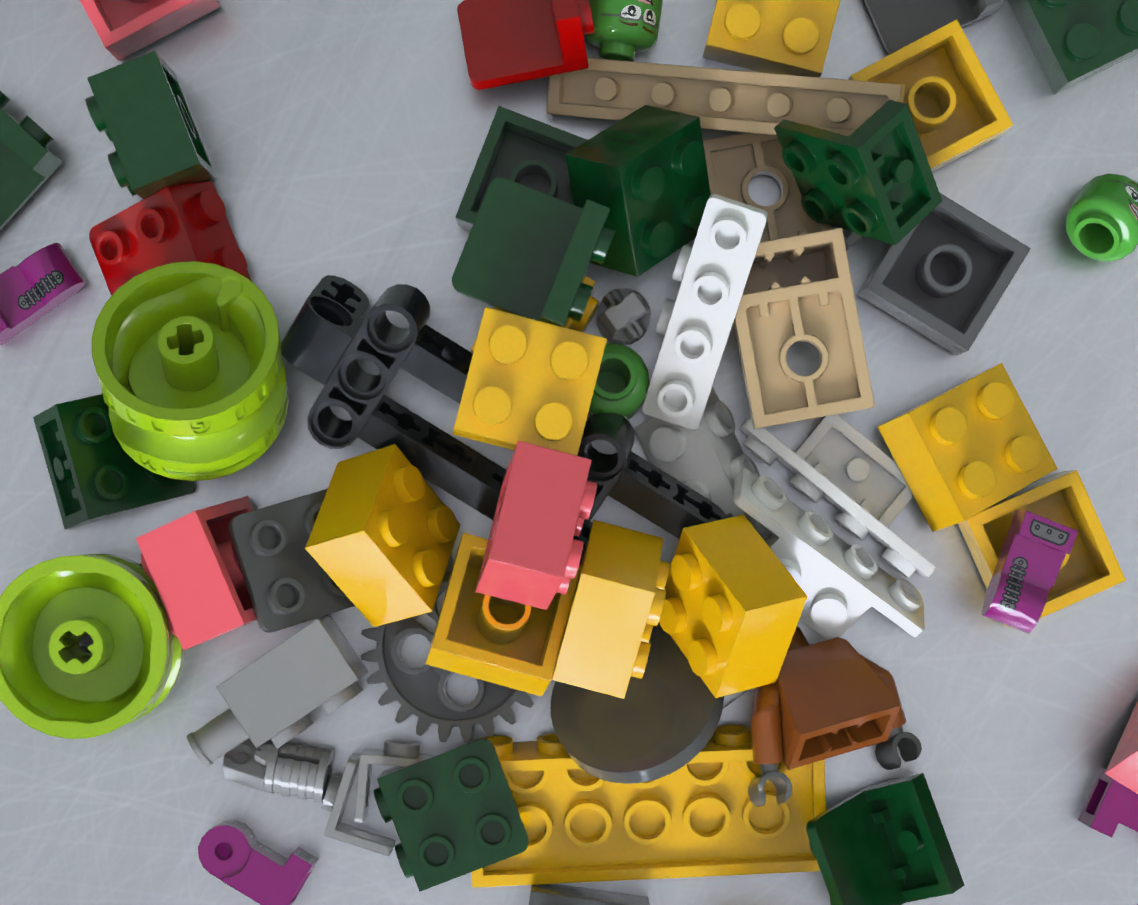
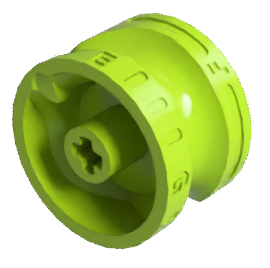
(191, 370)
(78, 688)

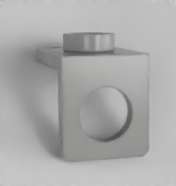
(394, 754)
(336, 800)

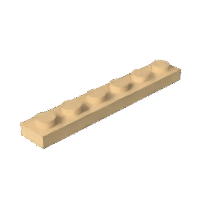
(718, 96)

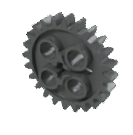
(424, 689)

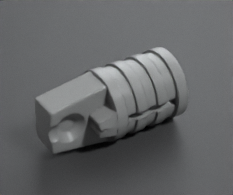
(623, 316)
(285, 770)

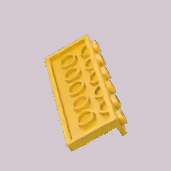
(655, 829)

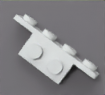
(704, 310)
(702, 457)
(853, 477)
(835, 576)

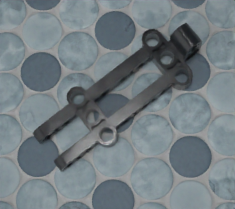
(333, 335)

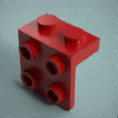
(523, 39)
(166, 228)

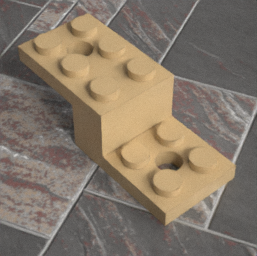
(792, 295)

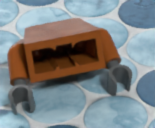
(823, 707)

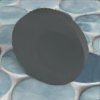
(648, 732)

